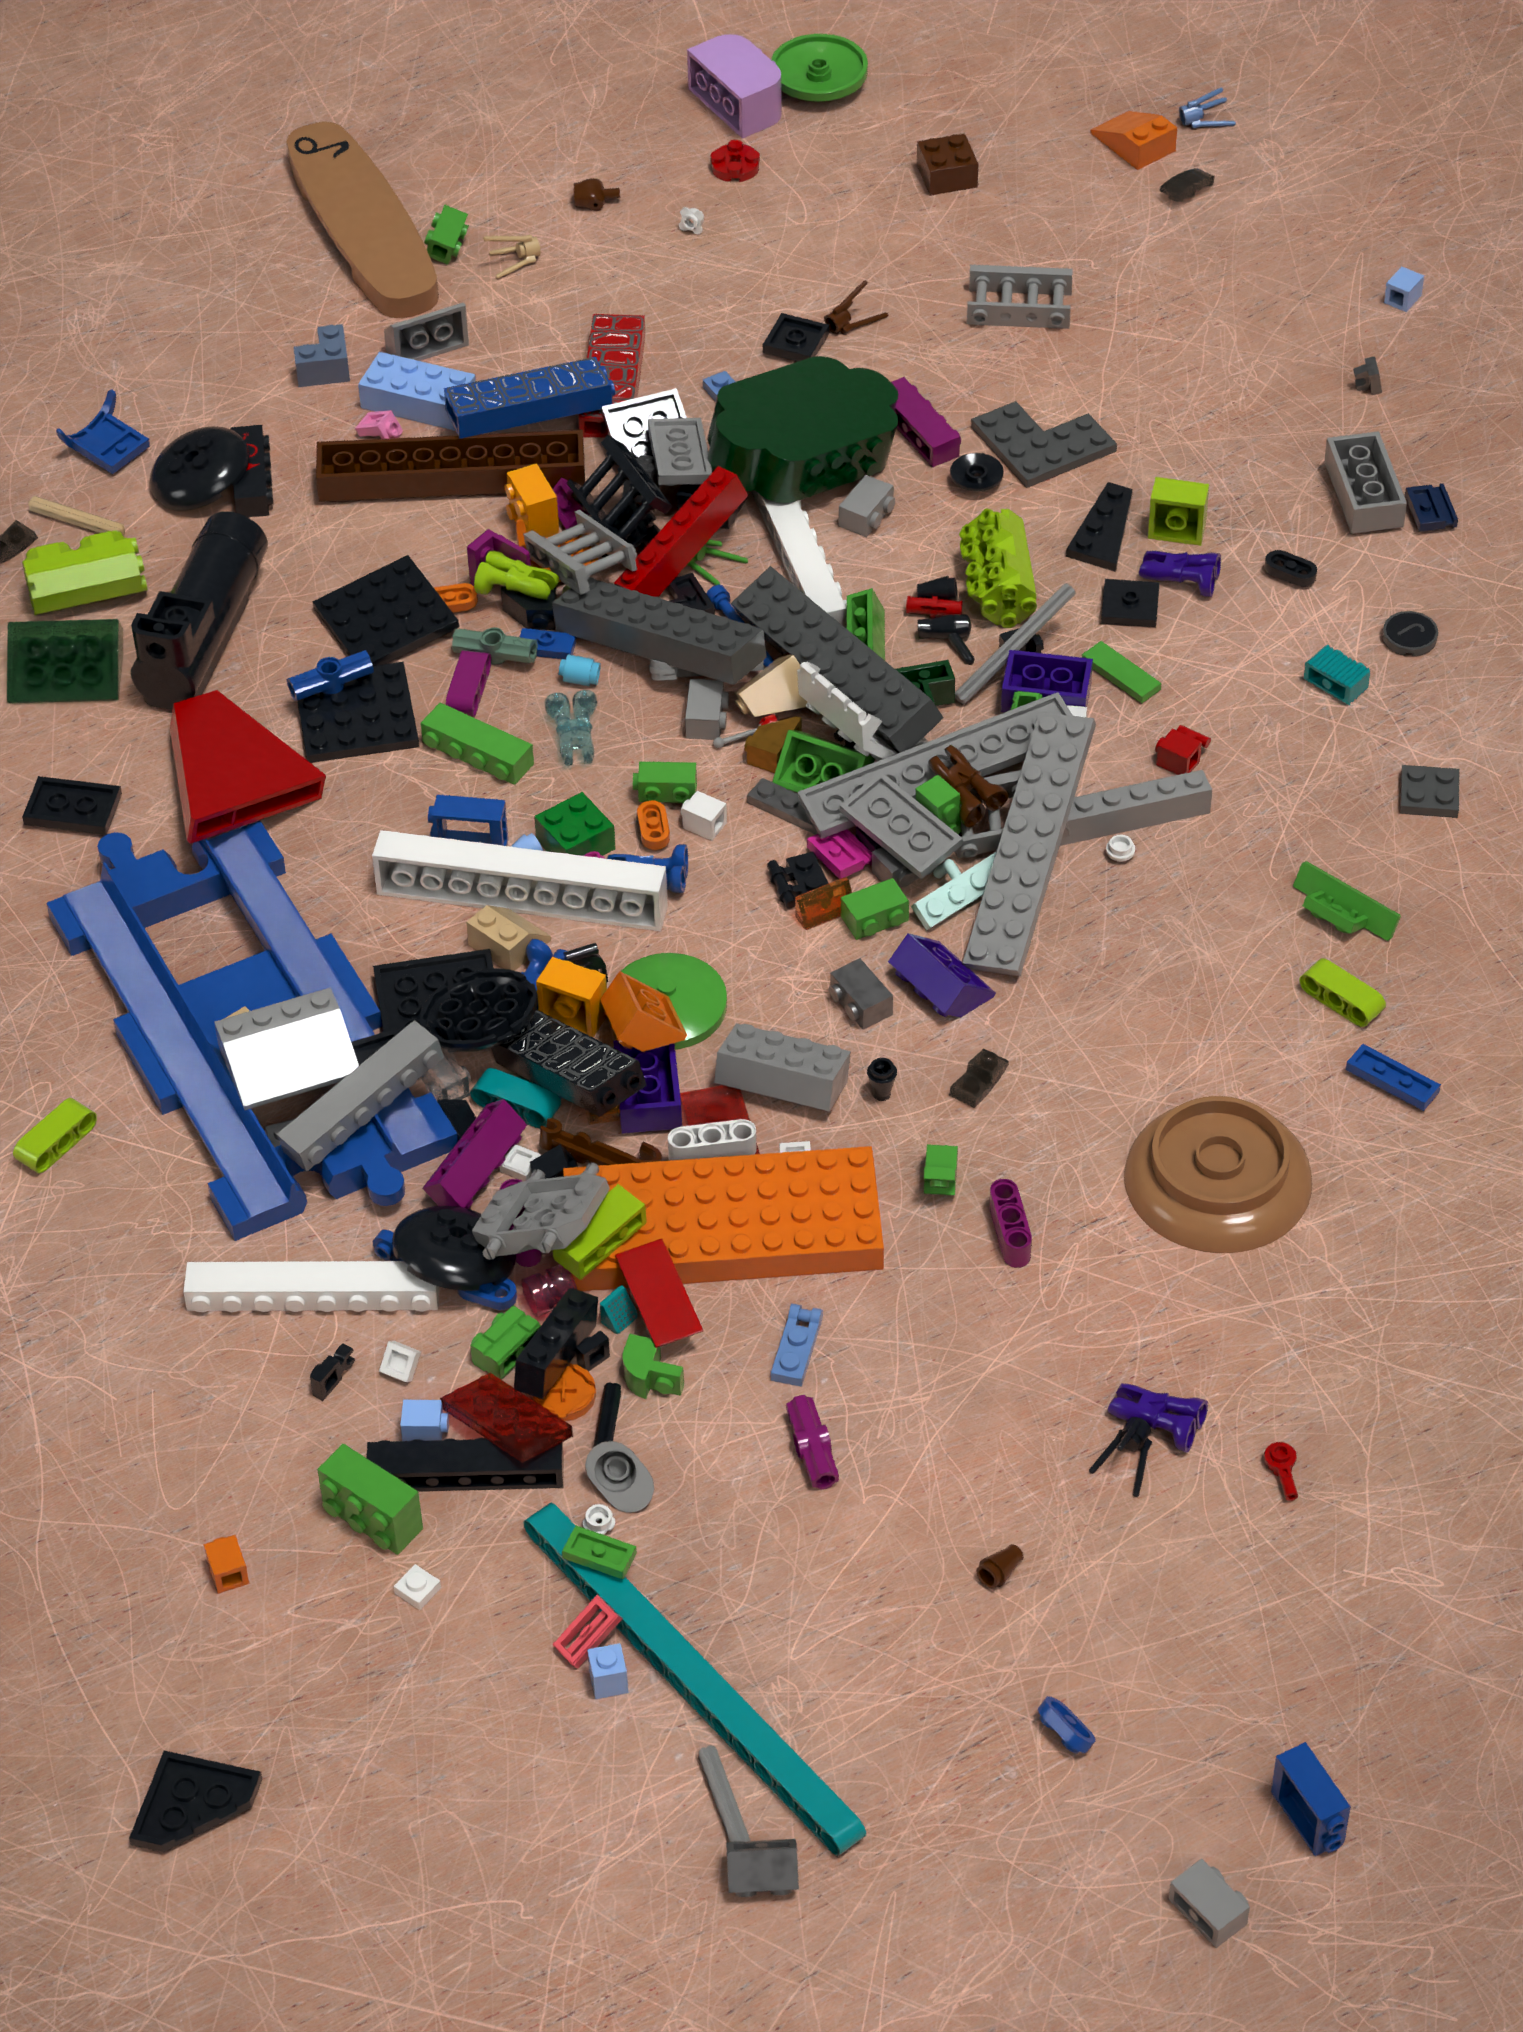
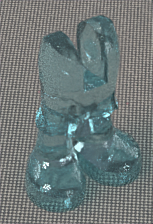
(573, 733)

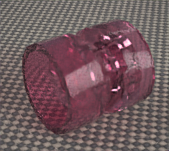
(547, 1290)

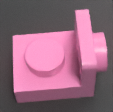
(379, 424)

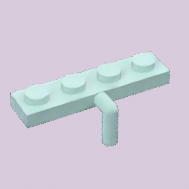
(954, 894)

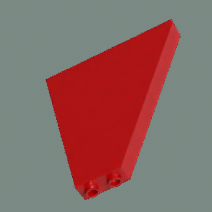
(234, 768)

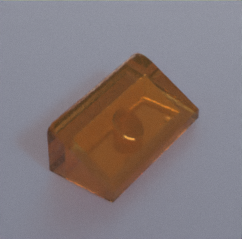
(821, 903)

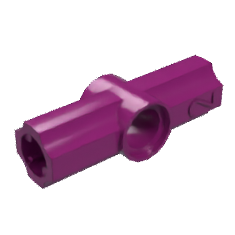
(812, 1442)

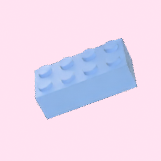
(410, 388)

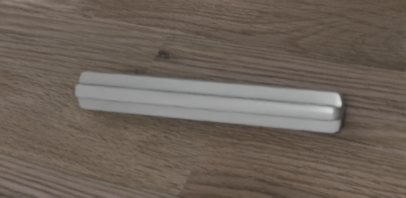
(723, 1794)

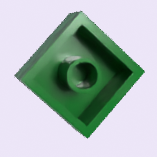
(575, 828)

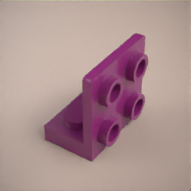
(492, 541)

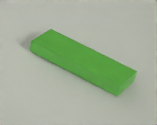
(1122, 672)

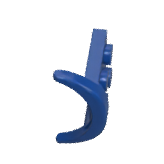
(107, 439)

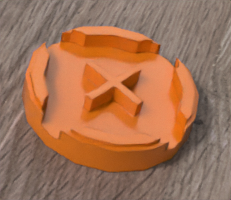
(571, 1394)

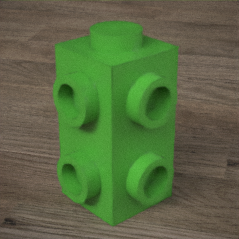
(448, 229)
(665, 781)

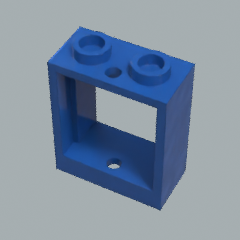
(473, 810)
(1310, 1799)

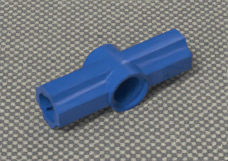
(330, 675)

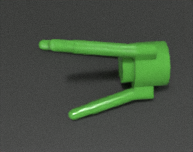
(700, 555)

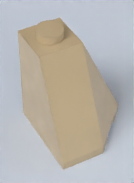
(772, 689)

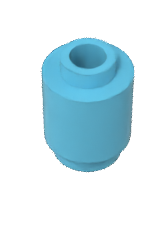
(579, 670)

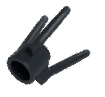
(1132, 1437)

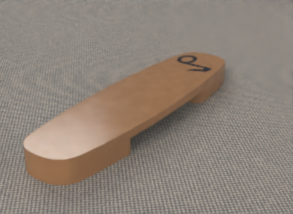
(363, 219)

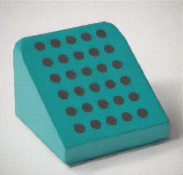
(618, 1310)

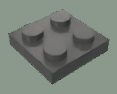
(1429, 791)

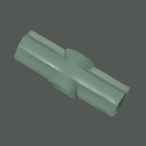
(497, 644)

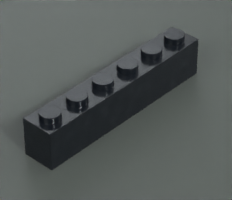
(466, 1465)

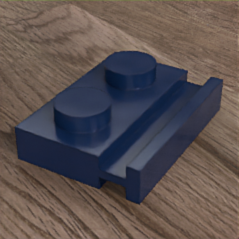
(1431, 507)

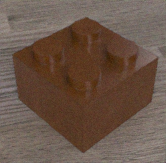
(947, 164)

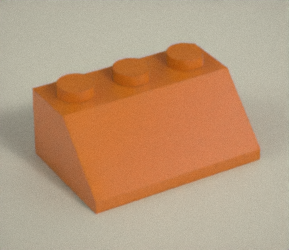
(641, 1014)

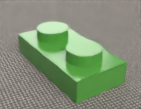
(599, 1552)

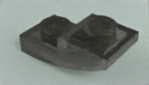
(1186, 183)
(15, 540)
(980, 1078)

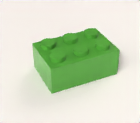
(370, 1499)

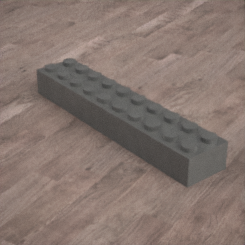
(809, 633)

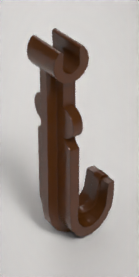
(595, 1152)

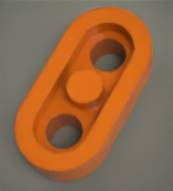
(458, 596)
(653, 825)

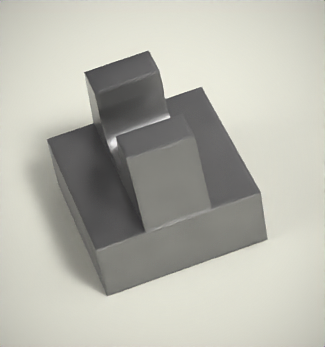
(1369, 376)

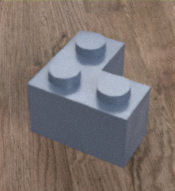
(323, 361)

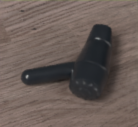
(949, 627)

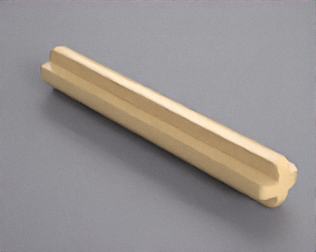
(73, 516)

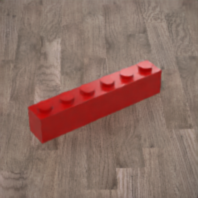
(685, 534)

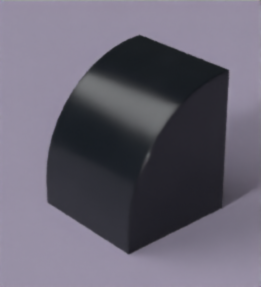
(553, 1162)

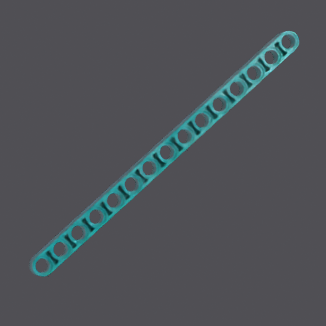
(705, 1691)

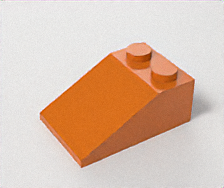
(1138, 137)

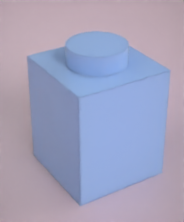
(1404, 289)
(423, 1420)
(607, 1671)

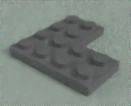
(1041, 454)

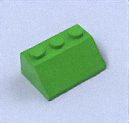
(813, 760)

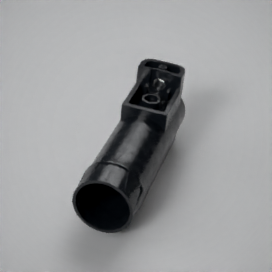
(193, 623)

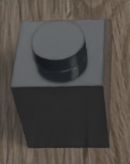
(529, 611)

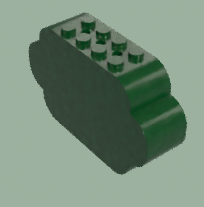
(803, 428)

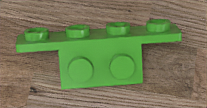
(1342, 904)

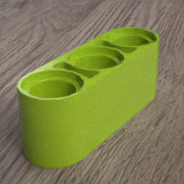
(1342, 992)
(54, 1135)

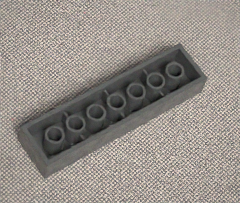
(661, 631)

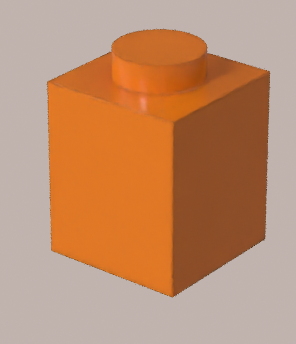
(226, 1563)

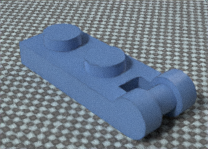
(796, 1345)

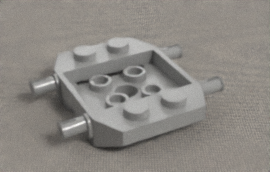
(552, 1217)

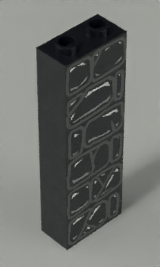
(571, 1064)

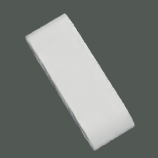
(712, 1140)

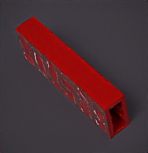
(618, 346)

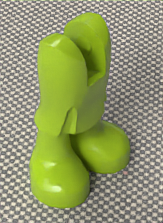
(514, 575)

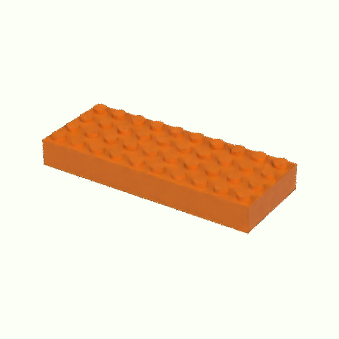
(752, 1215)

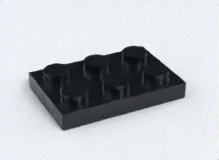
(72, 805)

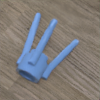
(1193, 111)

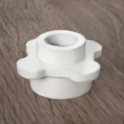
(697, 217)

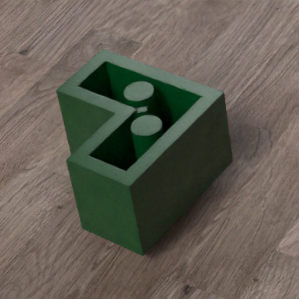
(933, 679)

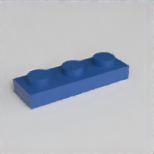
(1393, 1077)

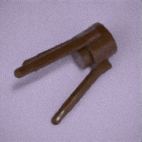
(840, 316)

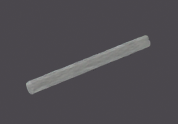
(1015, 642)

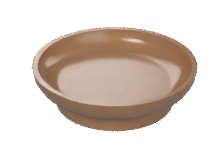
(1218, 1176)

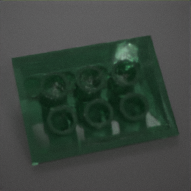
(64, 661)

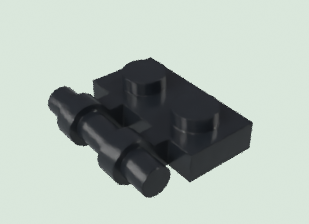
(804, 872)

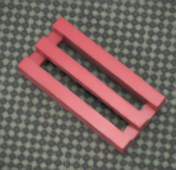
(591, 1635)

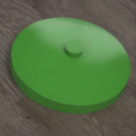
(820, 67)
(692, 987)

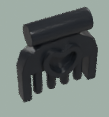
(587, 957)

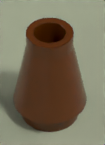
(997, 1568)

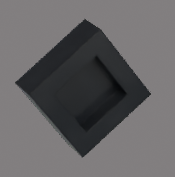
(593, 1351)

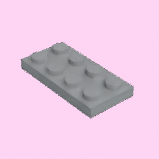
(679, 451)
(901, 825)

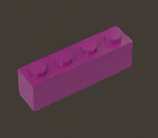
(924, 426)
(476, 1156)

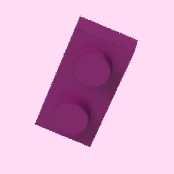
(567, 504)

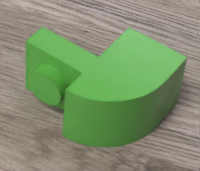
(940, 1169)
(646, 1372)

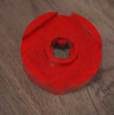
(735, 161)

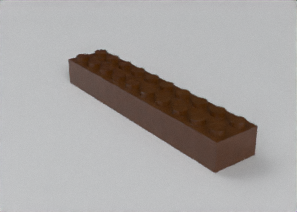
(443, 464)

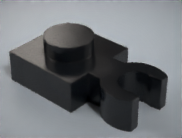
(328, 1373)

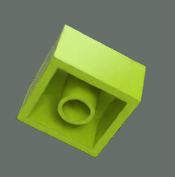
(1178, 511)

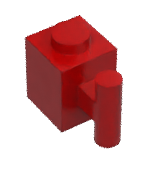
(1180, 750)

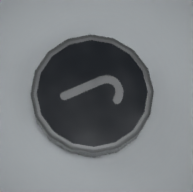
(1410, 633)

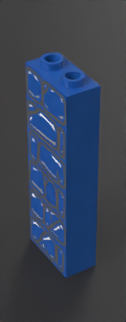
(528, 397)

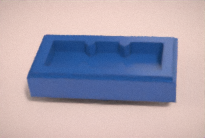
(551, 643)

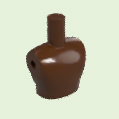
(592, 194)

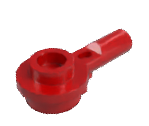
(1280, 1459)

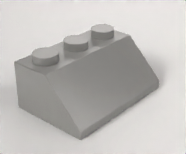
(429, 334)

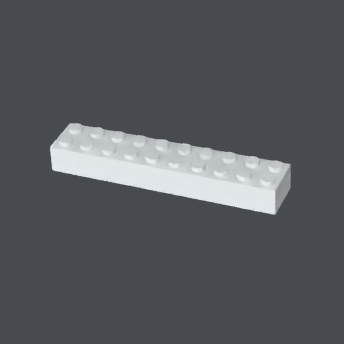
(520, 880)

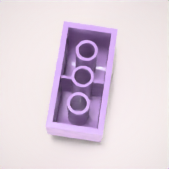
(736, 83)

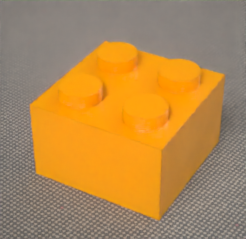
(532, 500)
(572, 995)

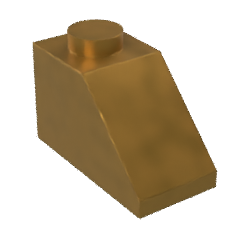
(767, 743)

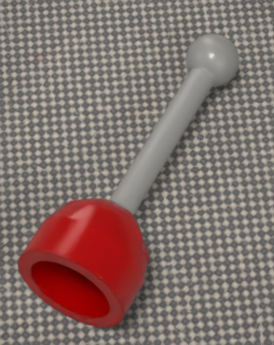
(719, 742)

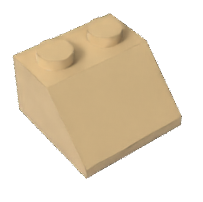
(503, 934)

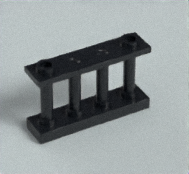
(640, 485)

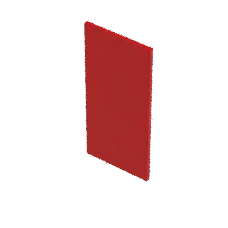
(659, 1293)

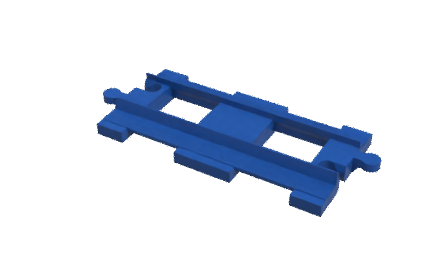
(174, 1031)

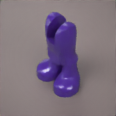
(1180, 567)
(1153, 1408)

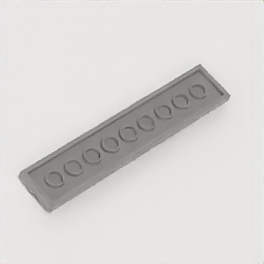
(986, 745)
(1029, 844)

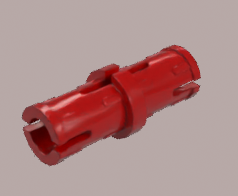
(933, 606)

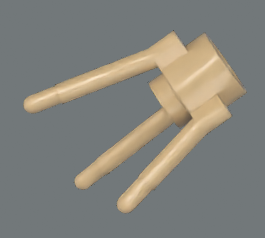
(526, 248)

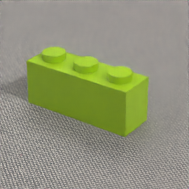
(612, 1224)

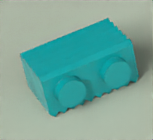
(1337, 674)

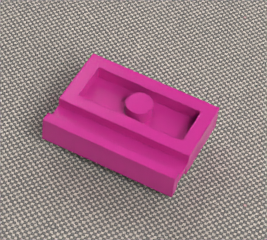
(840, 852)

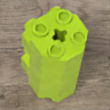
(999, 567)
(95, 572)

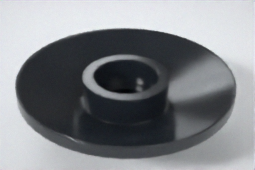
(976, 472)

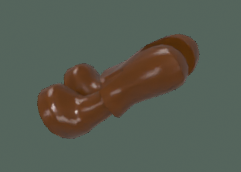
(963, 780)

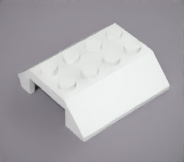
(842, 713)

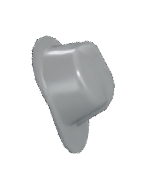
(620, 1476)

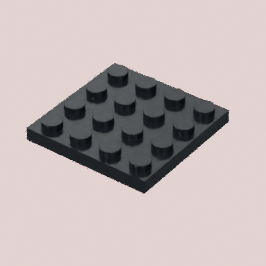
(386, 612)
(361, 719)
(408, 984)

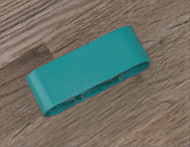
(529, 1100)

